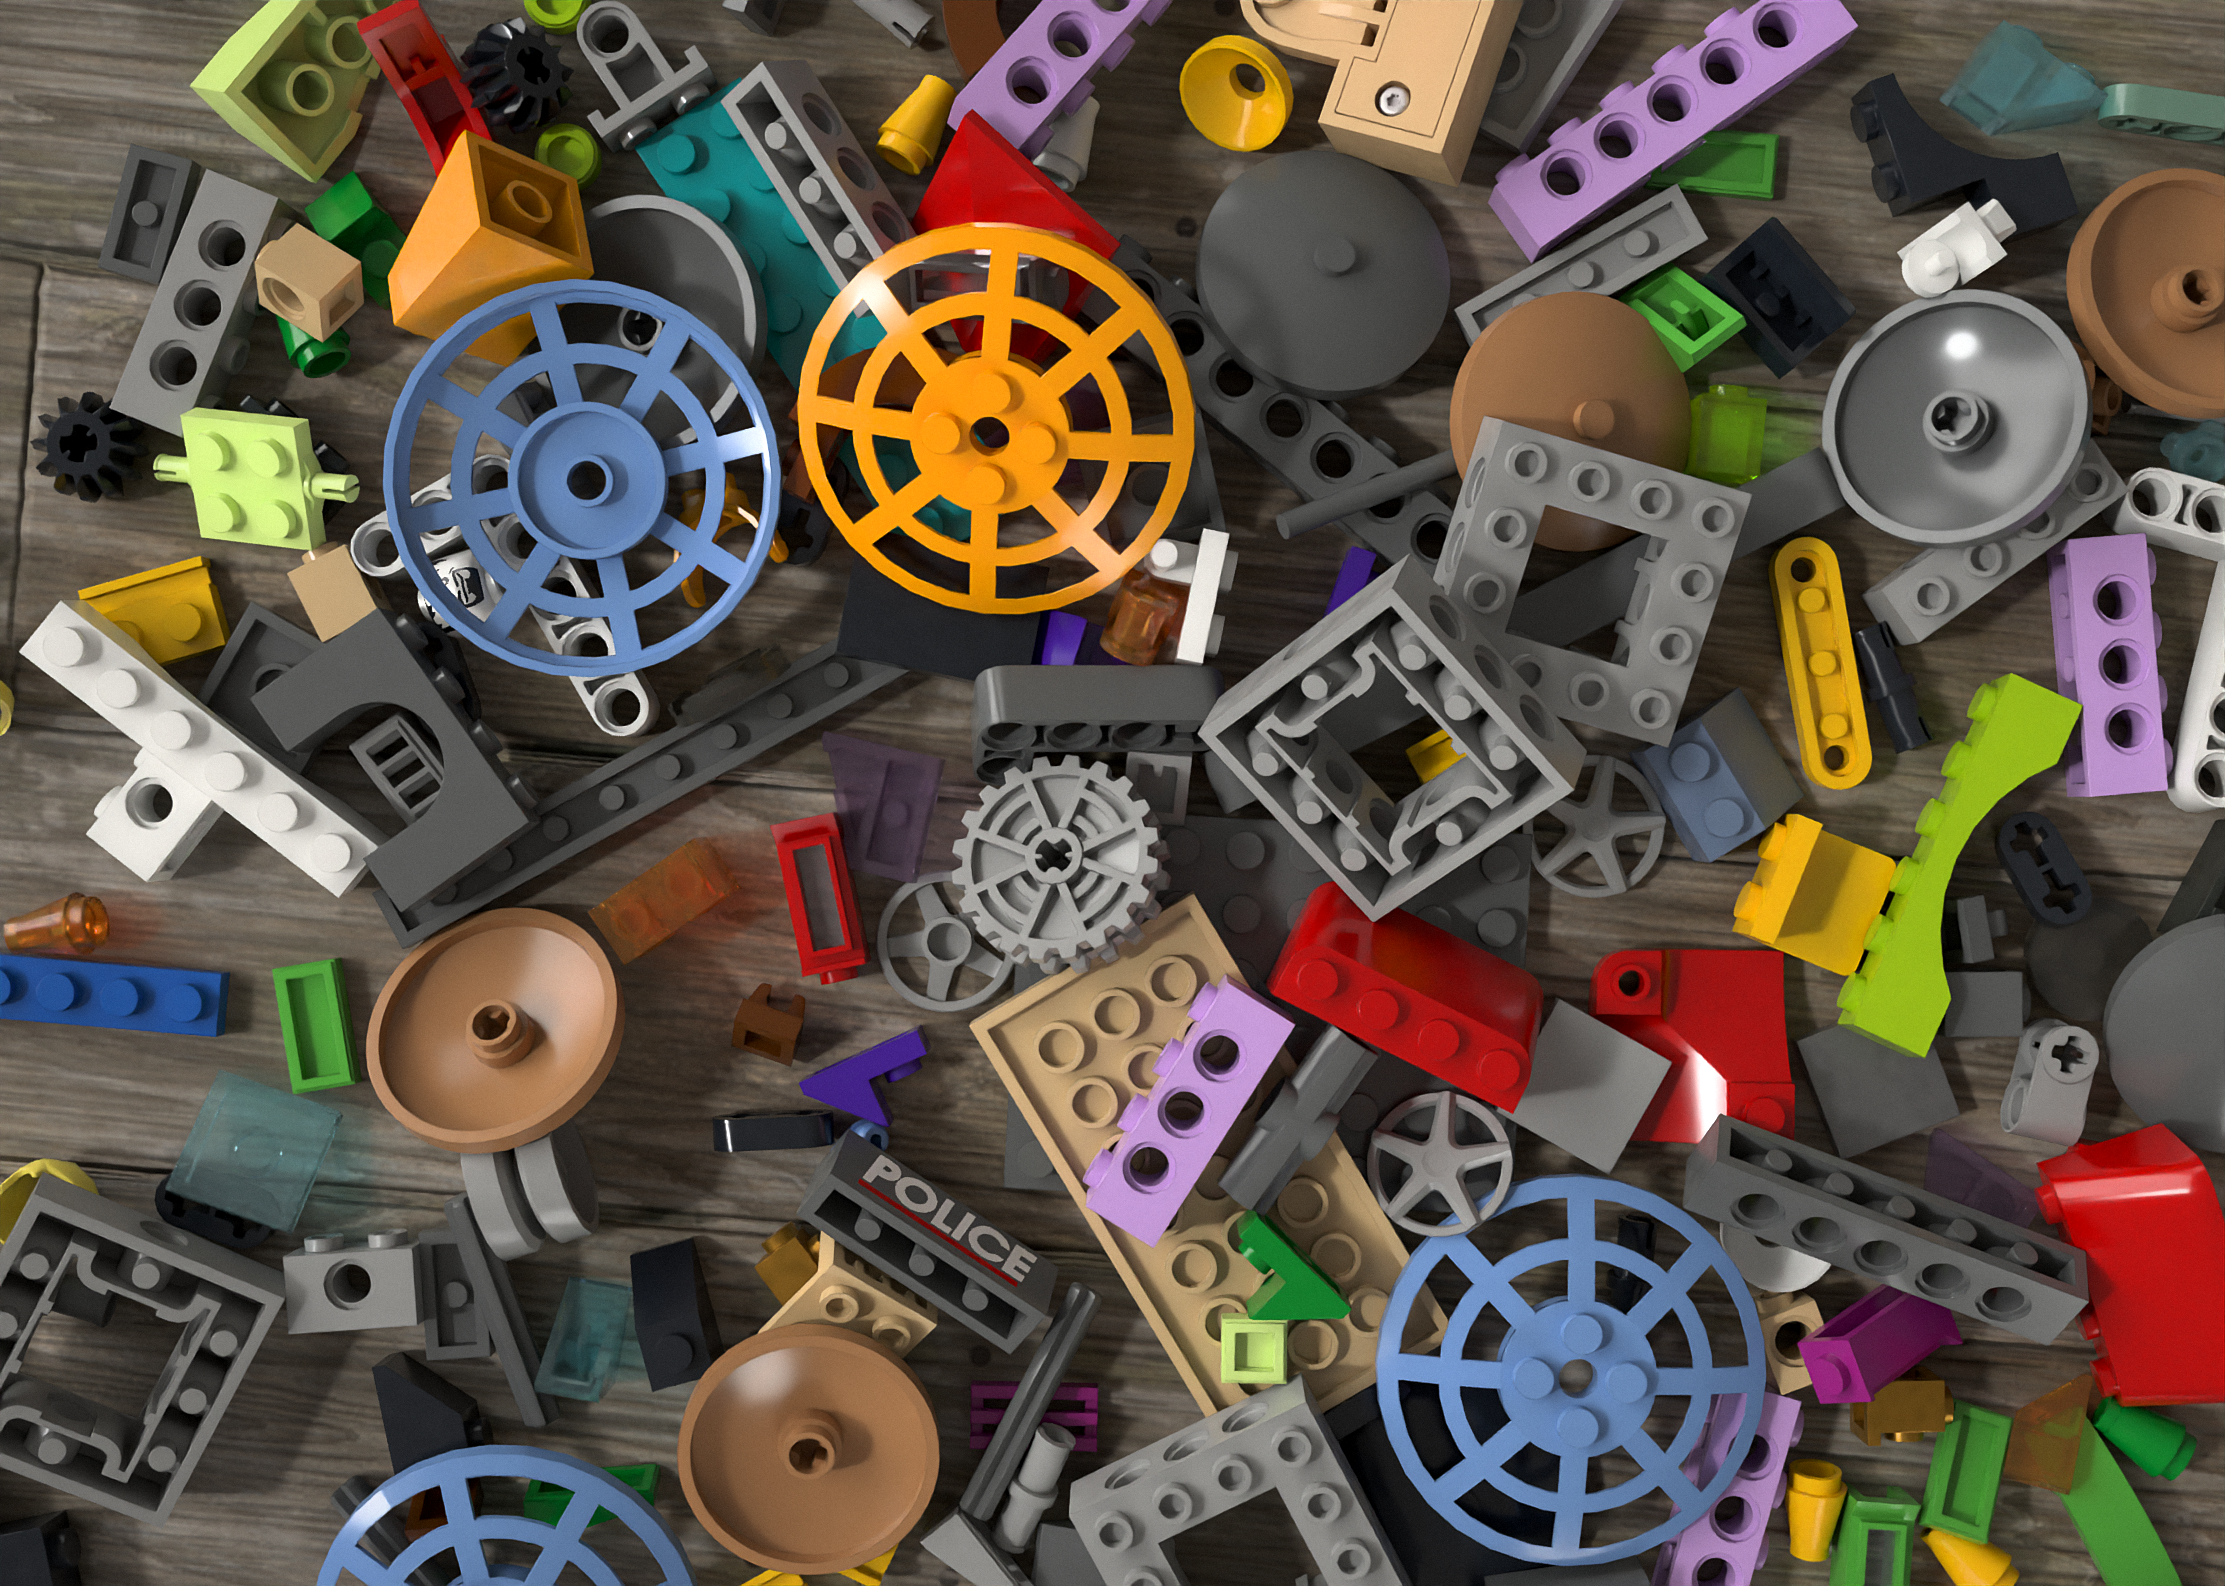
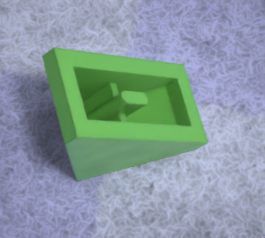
(1683, 314)

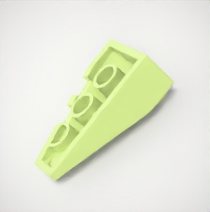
(295, 79)

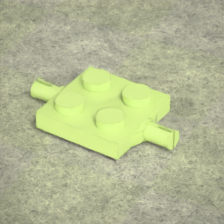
(255, 478)

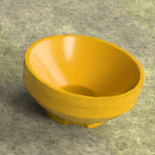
(1223, 106)

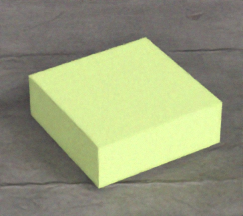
(1253, 1350)

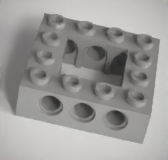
(1674, 596)
(1372, 848)
(87, 1446)
(1219, 1462)

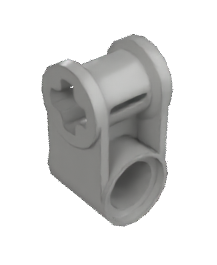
(2048, 1089)

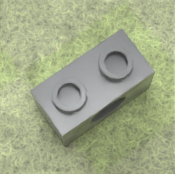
(324, 1300)

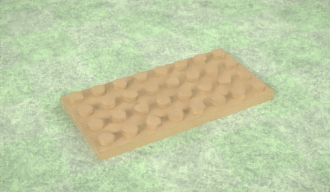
(1075, 1060)

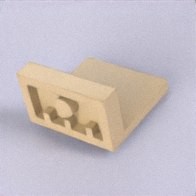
(859, 1298)

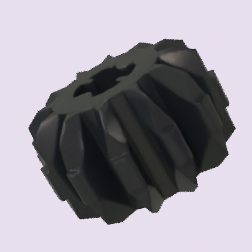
(516, 75)
(95, 470)

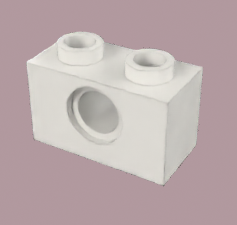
(135, 832)

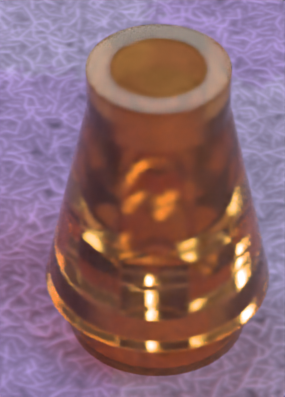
(62, 927)

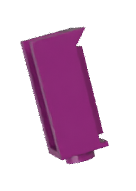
(1874, 1344)

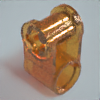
(1141, 617)

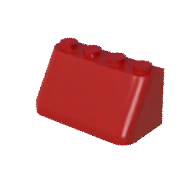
(1413, 994)
(2151, 1262)

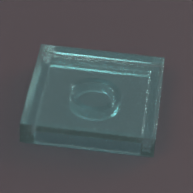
(254, 1152)

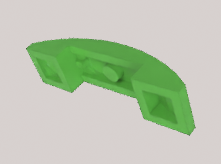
(2113, 1520)

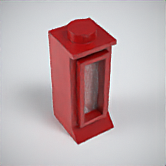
(822, 897)

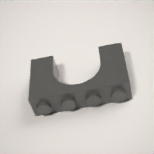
(478, 802)

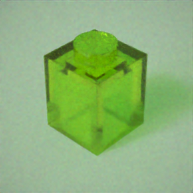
(1726, 435)

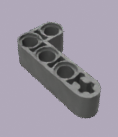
(1086, 711)

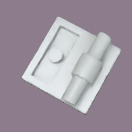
(1208, 572)

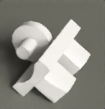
(1956, 249)

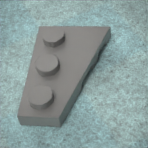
(1540, 64)

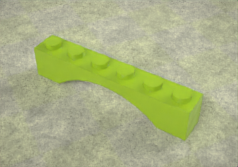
(1903, 981)

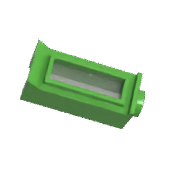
(1874, 1539)

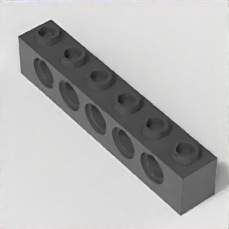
(1885, 1230)

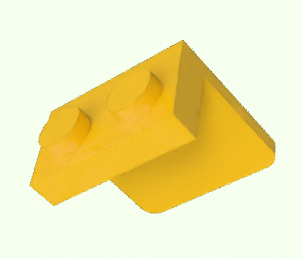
(1813, 894)

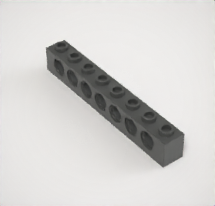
(1245, 425)

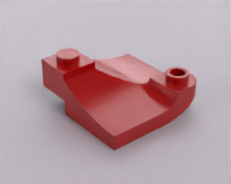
(1717, 1024)

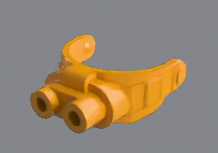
(735, 512)

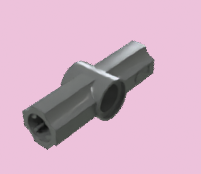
(1297, 1119)

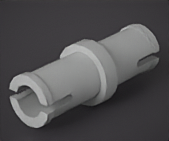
(1032, 1487)

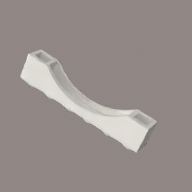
(158, 713)

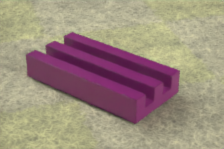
(1006, 1389)

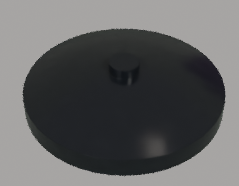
(1424, 1540)

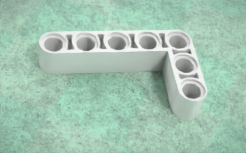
(2174, 526)
(563, 632)

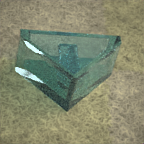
(585, 1341)

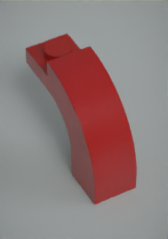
(424, 77)

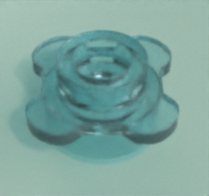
(2207, 439)

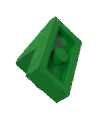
(363, 228)
(1299, 1285)

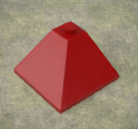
(994, 182)

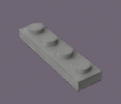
(1597, 262)

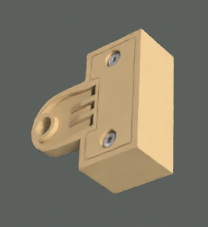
(1405, 75)

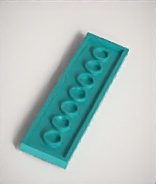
(713, 168)

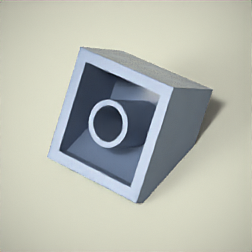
(1718, 777)

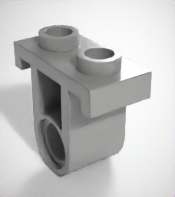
(638, 76)

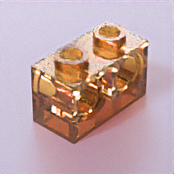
(664, 900)

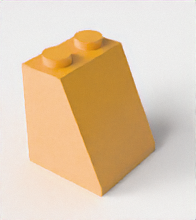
(485, 233)

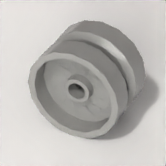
(533, 1192)

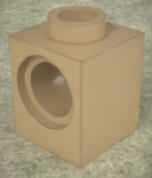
(309, 282)
(335, 590)
(1786, 1366)

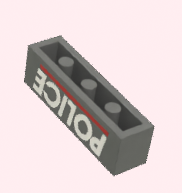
(929, 1241)

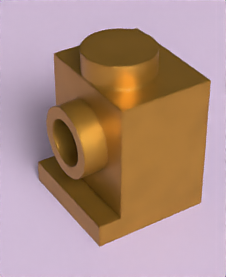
(789, 1261)
(1904, 1409)

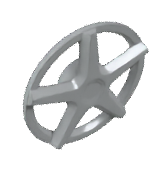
(1596, 826)
(944, 942)
(1439, 1163)

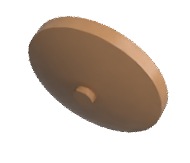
(2153, 290)
(1583, 374)
(495, 1030)
(809, 1449)

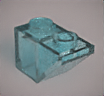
(2019, 85)

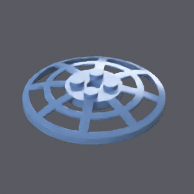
(543, 470)
(1545, 1340)
(465, 1531)

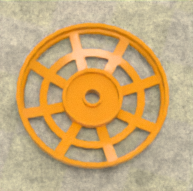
(1008, 389)

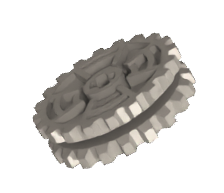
(1091, 905)

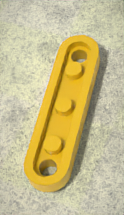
(1820, 663)

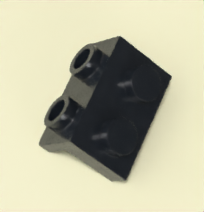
(1781, 295)

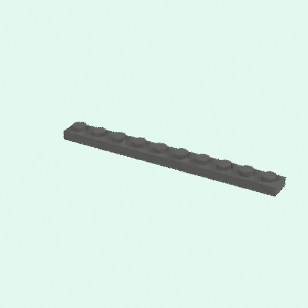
(650, 781)

